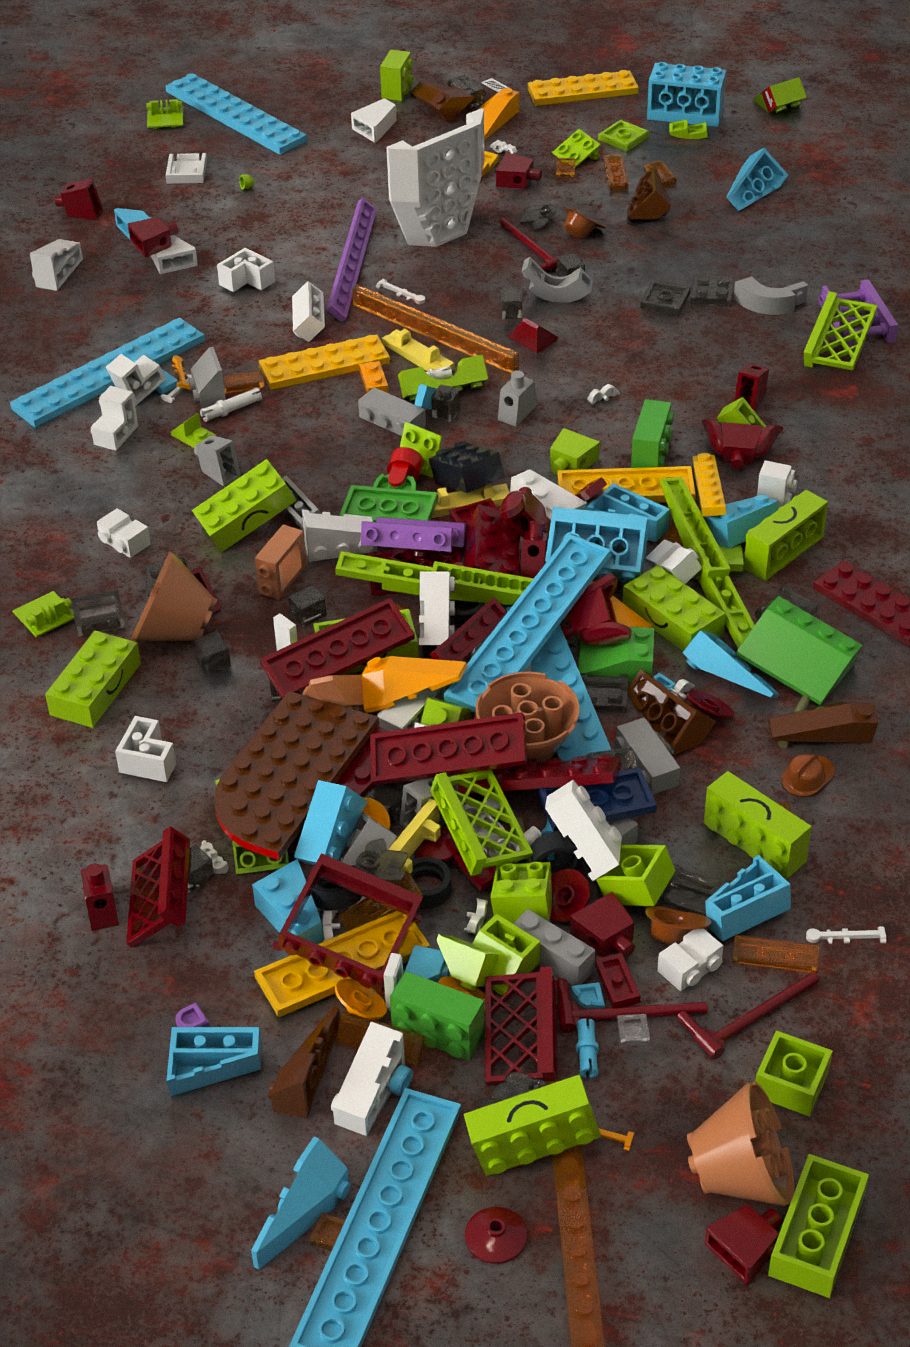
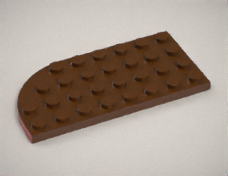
(274, 777)

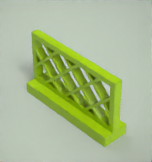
(822, 331)
(462, 830)

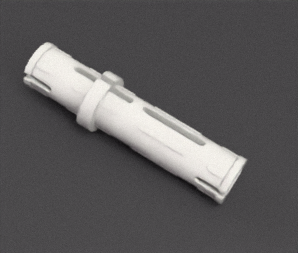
(222, 407)

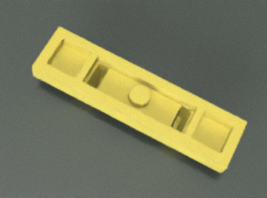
(415, 351)
(453, 500)
(421, 827)

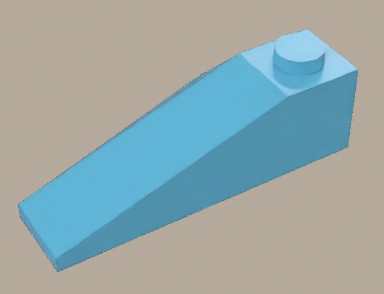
(756, 179)
(716, 657)
(315, 1190)

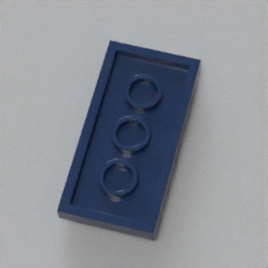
(619, 800)

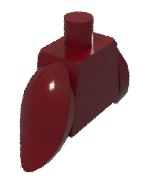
(740, 442)
(521, 508)
(594, 616)

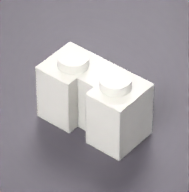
(122, 533)
(675, 559)
(691, 959)

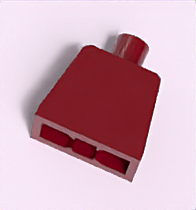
(516, 172)
(80, 200)
(151, 235)
(752, 380)
(531, 556)
(97, 886)
(604, 926)
(744, 1240)

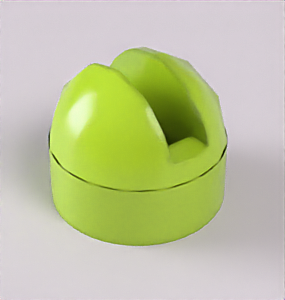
(246, 181)

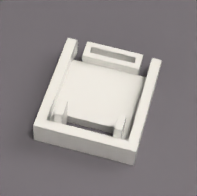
(186, 169)

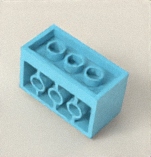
(686, 93)
(608, 530)

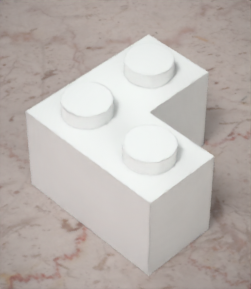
(246, 268)
(137, 377)
(117, 418)
(777, 482)
(144, 752)

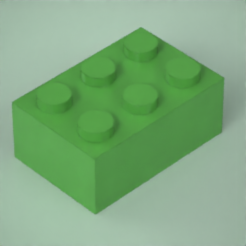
(652, 435)
(444, 1015)

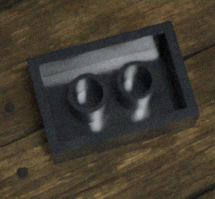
(466, 467)

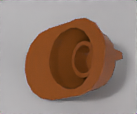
(578, 224)
(807, 774)
(672, 925)

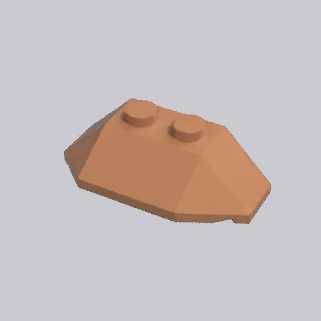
(337, 689)

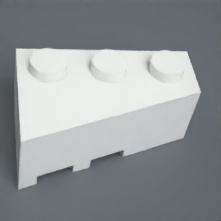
(55, 263)
(547, 492)

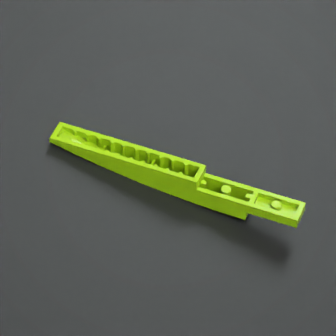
(715, 570)
(404, 577)

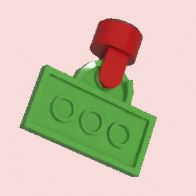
(394, 493)

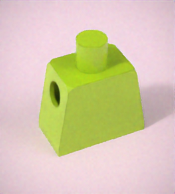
(573, 451)
(442, 712)

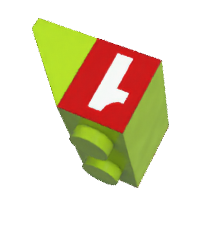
(781, 96)

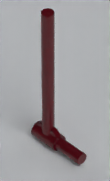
(550, 261)
(569, 1013)
(714, 1042)

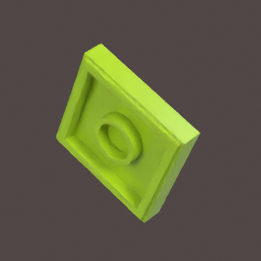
(623, 135)

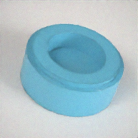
(400, 1080)

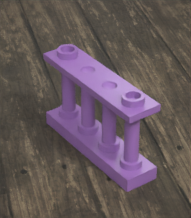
(883, 319)
(413, 534)

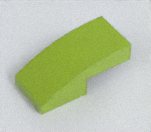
(682, 130)
(733, 557)

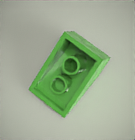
(621, 657)

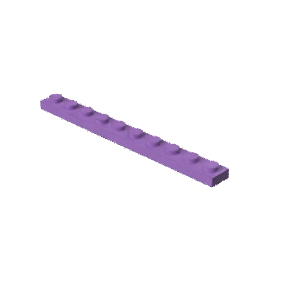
(351, 260)

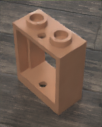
(284, 547)

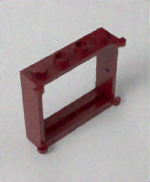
(364, 885)

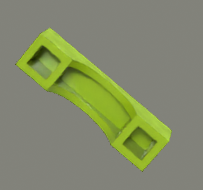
(470, 372)

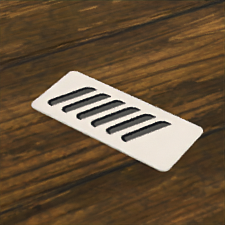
(493, 84)

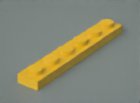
(708, 485)

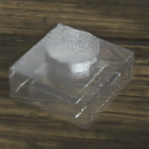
(633, 1029)

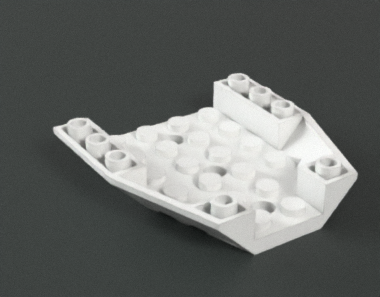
(423, 173)

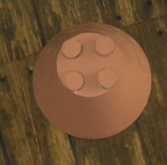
(176, 606)
(548, 708)
(741, 1151)

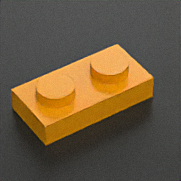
(373, 376)

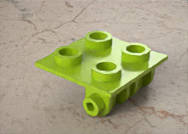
(166, 116)
(578, 146)
(423, 442)
(45, 613)

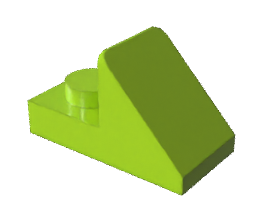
(191, 431)

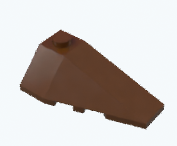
(442, 99)
(651, 198)
(669, 713)
(827, 723)
(302, 1074)

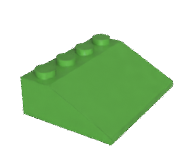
(799, 650)

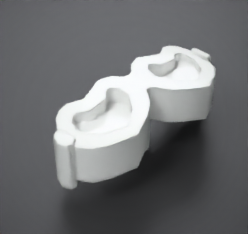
(499, 147)
(607, 391)
(683, 686)
(219, 865)
(477, 919)
(327, 926)

